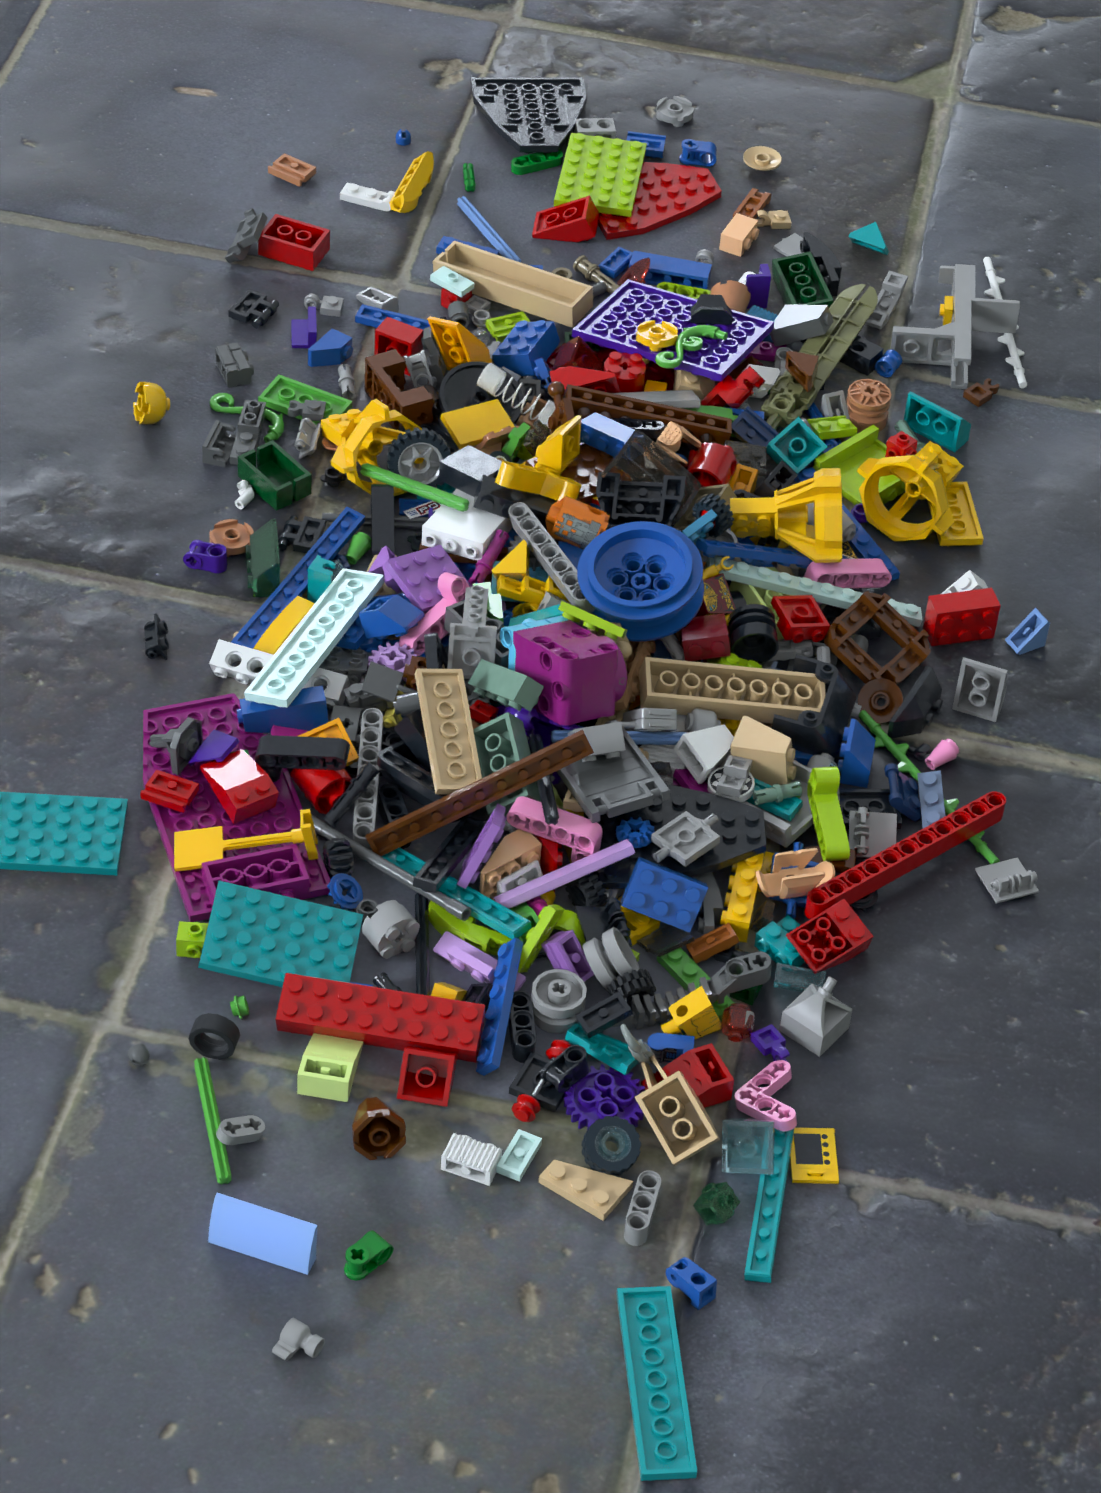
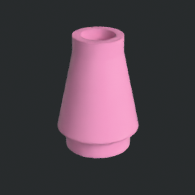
(943, 753)

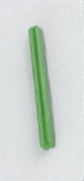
(414, 487)
(212, 1120)

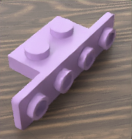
(469, 958)

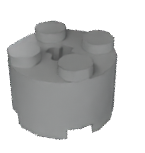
(391, 929)

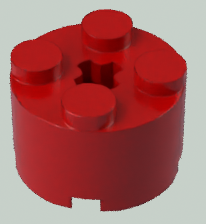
(628, 370)

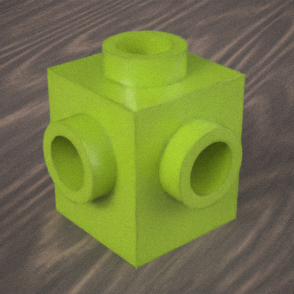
(190, 939)

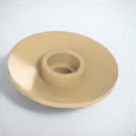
(762, 158)

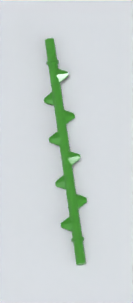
(906, 765)

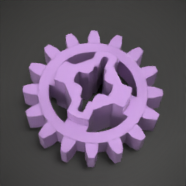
(392, 656)

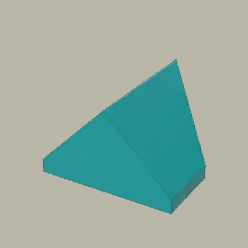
(870, 237)

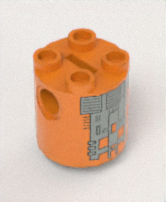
(575, 522)

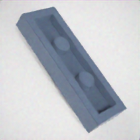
(931, 797)

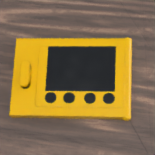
(814, 1155)

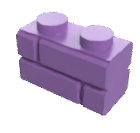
(567, 954)

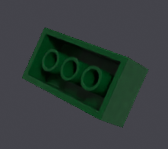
(800, 280)

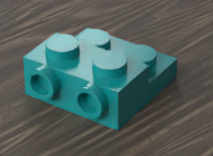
(776, 944)

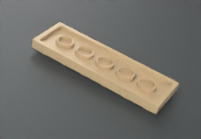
(448, 729)

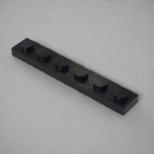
(448, 855)

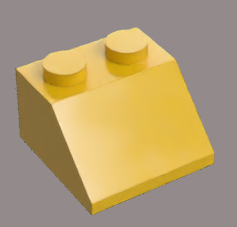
(561, 446)

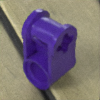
(208, 556)

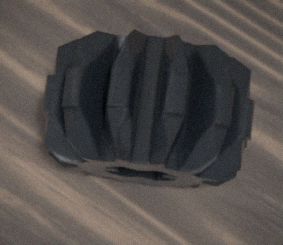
(338, 857)

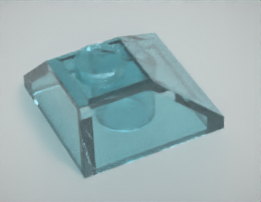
(747, 1146)

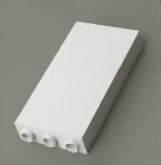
(463, 532)

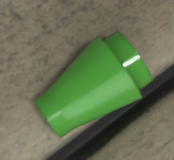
(358, 546)

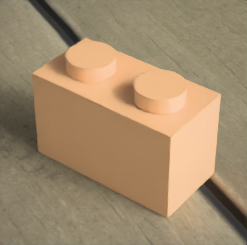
(739, 235)

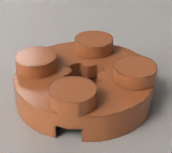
(239, 532)

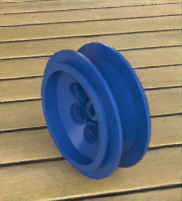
(643, 579)

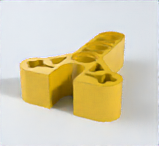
(537, 480)

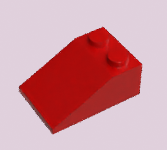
(568, 221)
(586, 378)
(241, 786)

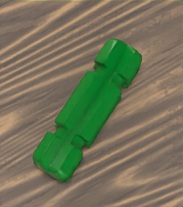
(469, 177)

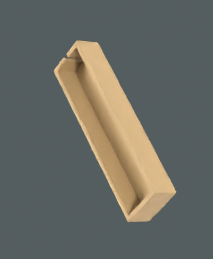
(518, 284)

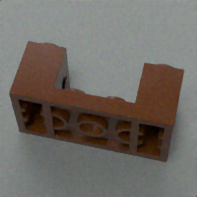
(385, 381)

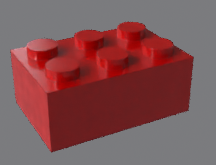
(294, 242)
(961, 616)

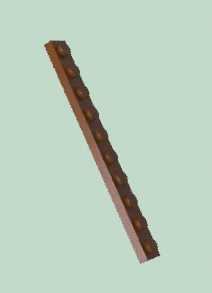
(479, 793)

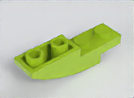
(476, 935)

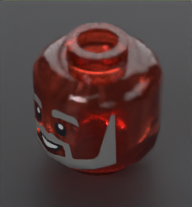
(737, 1022)

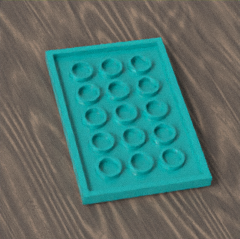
(61, 833)
(272, 934)

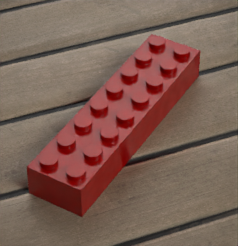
(379, 1016)

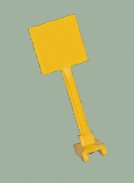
(207, 844)

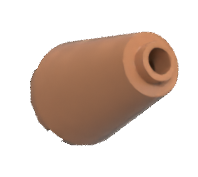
(734, 294)

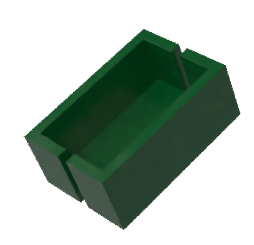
(277, 475)

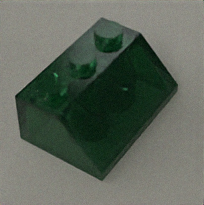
(264, 560)

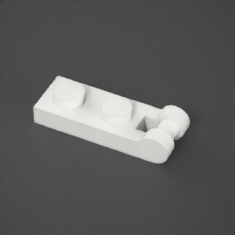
(366, 196)

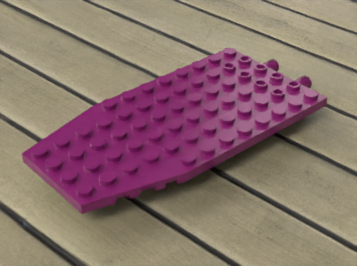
(269, 868)

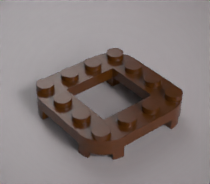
(876, 607)

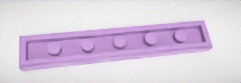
(565, 874)

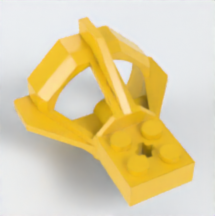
(362, 439)
(924, 478)
(787, 516)

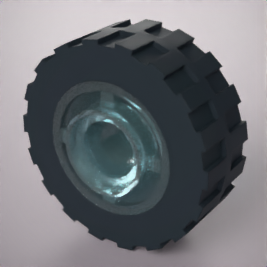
(620, 1133)

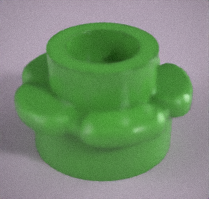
(240, 1006)

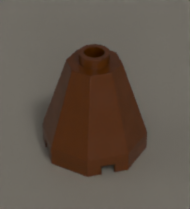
(377, 1130)

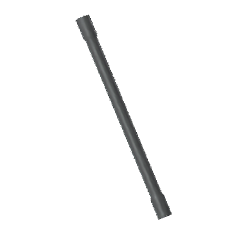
(449, 904)

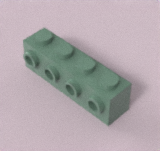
(505, 686)

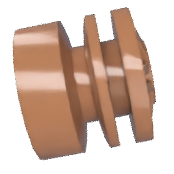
(868, 404)

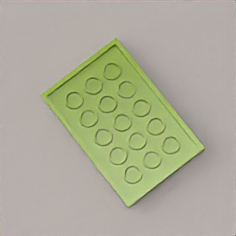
(604, 170)

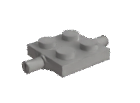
(685, 838)

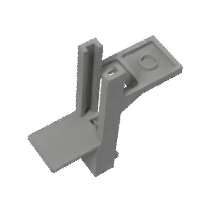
(968, 315)

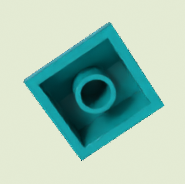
(796, 446)

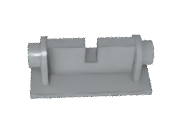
(307, 437)

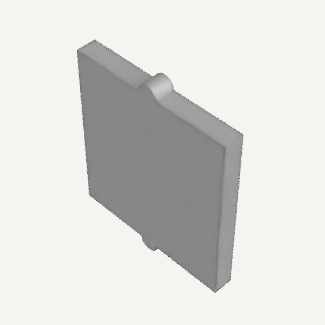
(789, 245)

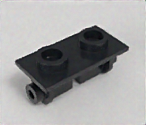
(155, 637)

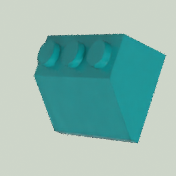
(936, 423)

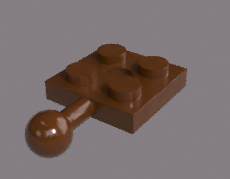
(563, 407)

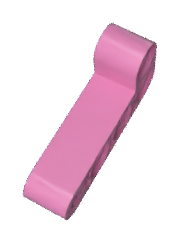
(850, 573)
(453, 591)
(570, 830)

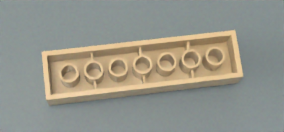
(728, 689)

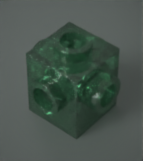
(716, 1203)

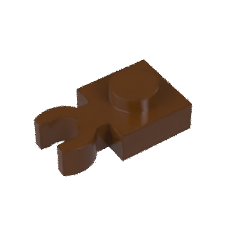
(980, 394)

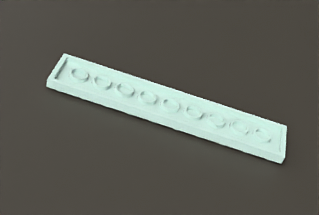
(314, 638)

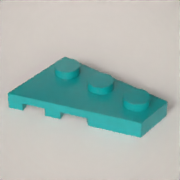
(604, 1048)

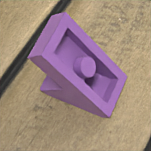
(379, 568)

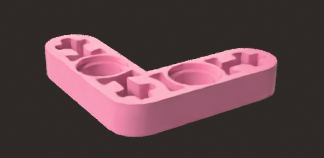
(751, 1098)

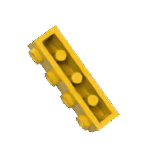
(743, 896)

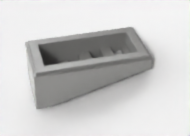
(378, 299)

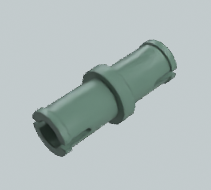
(777, 793)

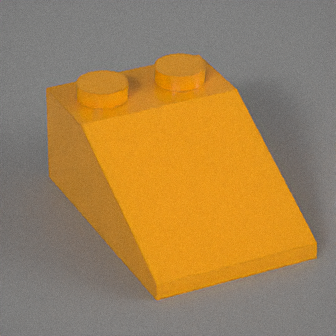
(457, 343)

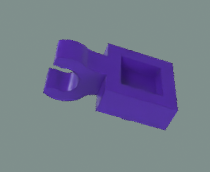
(769, 1041)

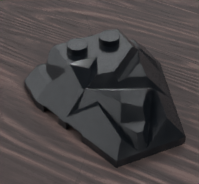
(640, 500)

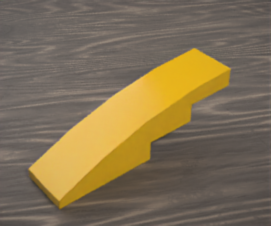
(527, 590)
(283, 625)

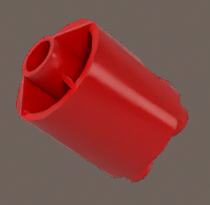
(713, 464)
(321, 786)

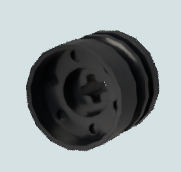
(753, 633)

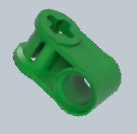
(366, 1255)

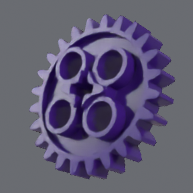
(602, 1095)

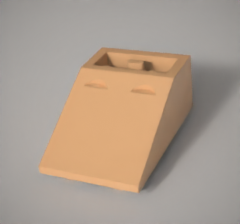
(512, 854)

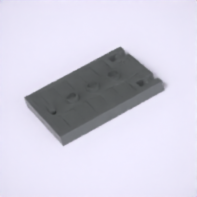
(614, 784)

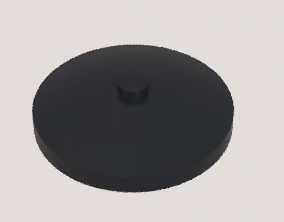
(461, 390)

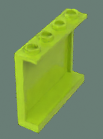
(850, 456)

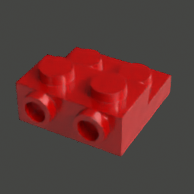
(800, 618)

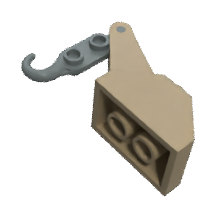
(671, 1107)

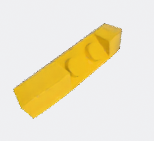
(415, 179)

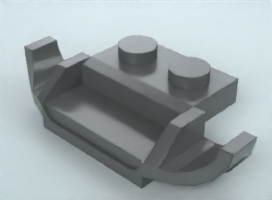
(247, 234)

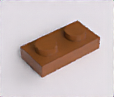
(712, 943)

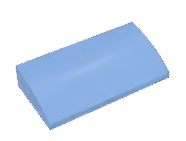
(263, 1233)

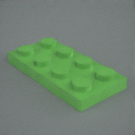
(284, 389)

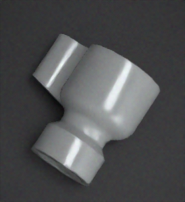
(297, 1336)

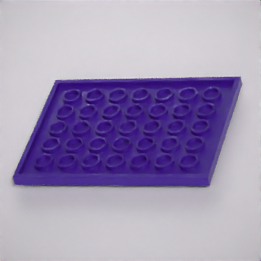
(618, 317)

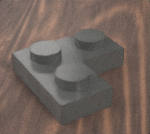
(437, 367)

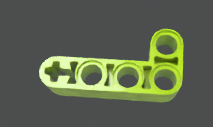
(827, 813)

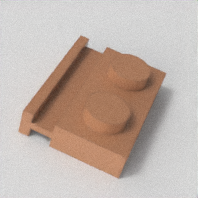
(292, 170)

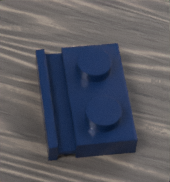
(753, 429)

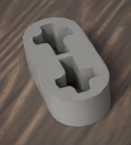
(245, 1130)

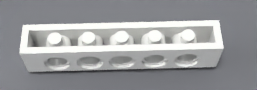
(228, 653)

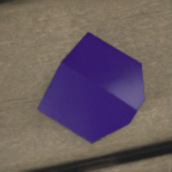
(214, 747)

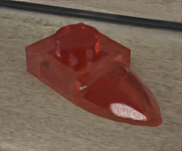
(636, 272)

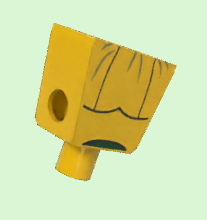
(692, 1016)

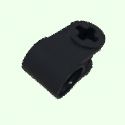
(568, 1068)

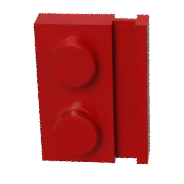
(169, 791)

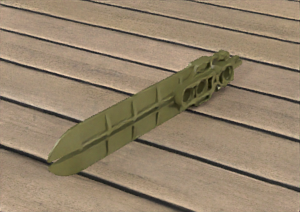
(787, 391)

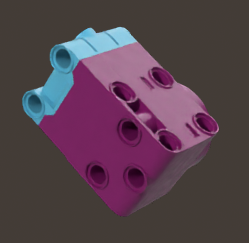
(577, 668)

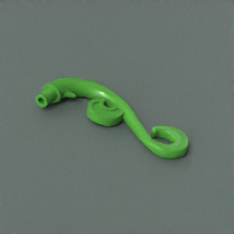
(694, 344)
(276, 429)

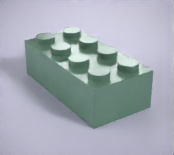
(499, 745)

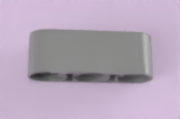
(642, 1208)

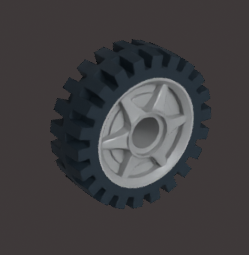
(416, 445)

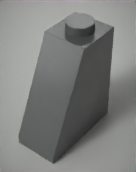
(800, 323)

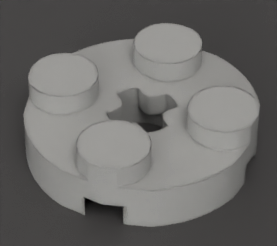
(675, 110)

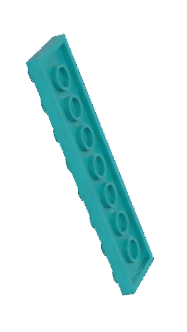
(656, 1384)

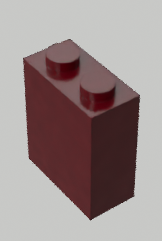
(706, 638)

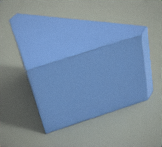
(1029, 633)

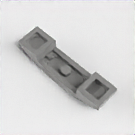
(887, 299)

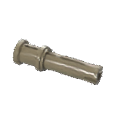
(593, 273)

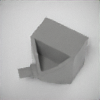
(816, 1018)

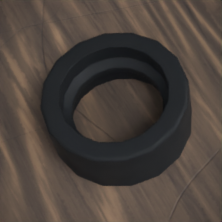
(217, 1025)

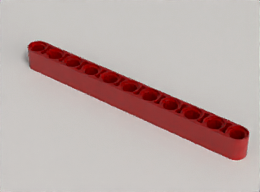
(907, 854)

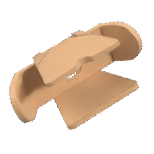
(671, 440)
(799, 879)

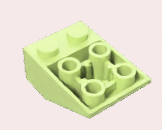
(328, 1067)

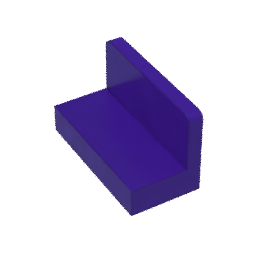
(759, 287)
(304, 330)

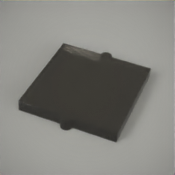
(665, 940)

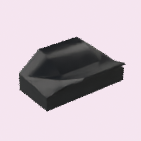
(711, 310)

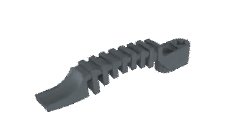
(751, 970)

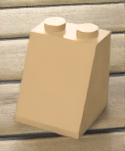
(768, 749)

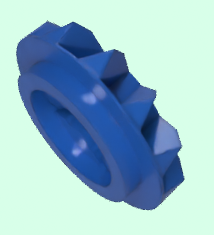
(637, 839)
(354, 893)

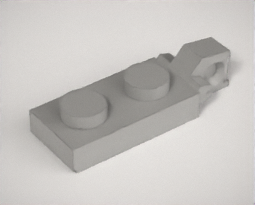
(789, 649)

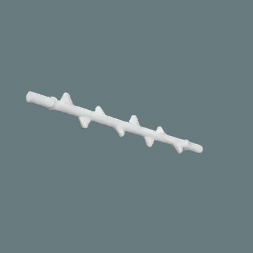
(1007, 338)

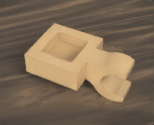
(776, 219)

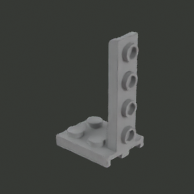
(472, 638)

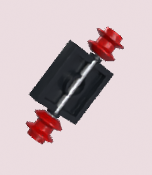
(531, 1089)

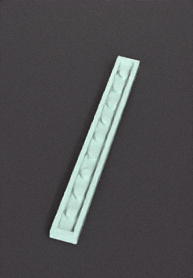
(793, 585)

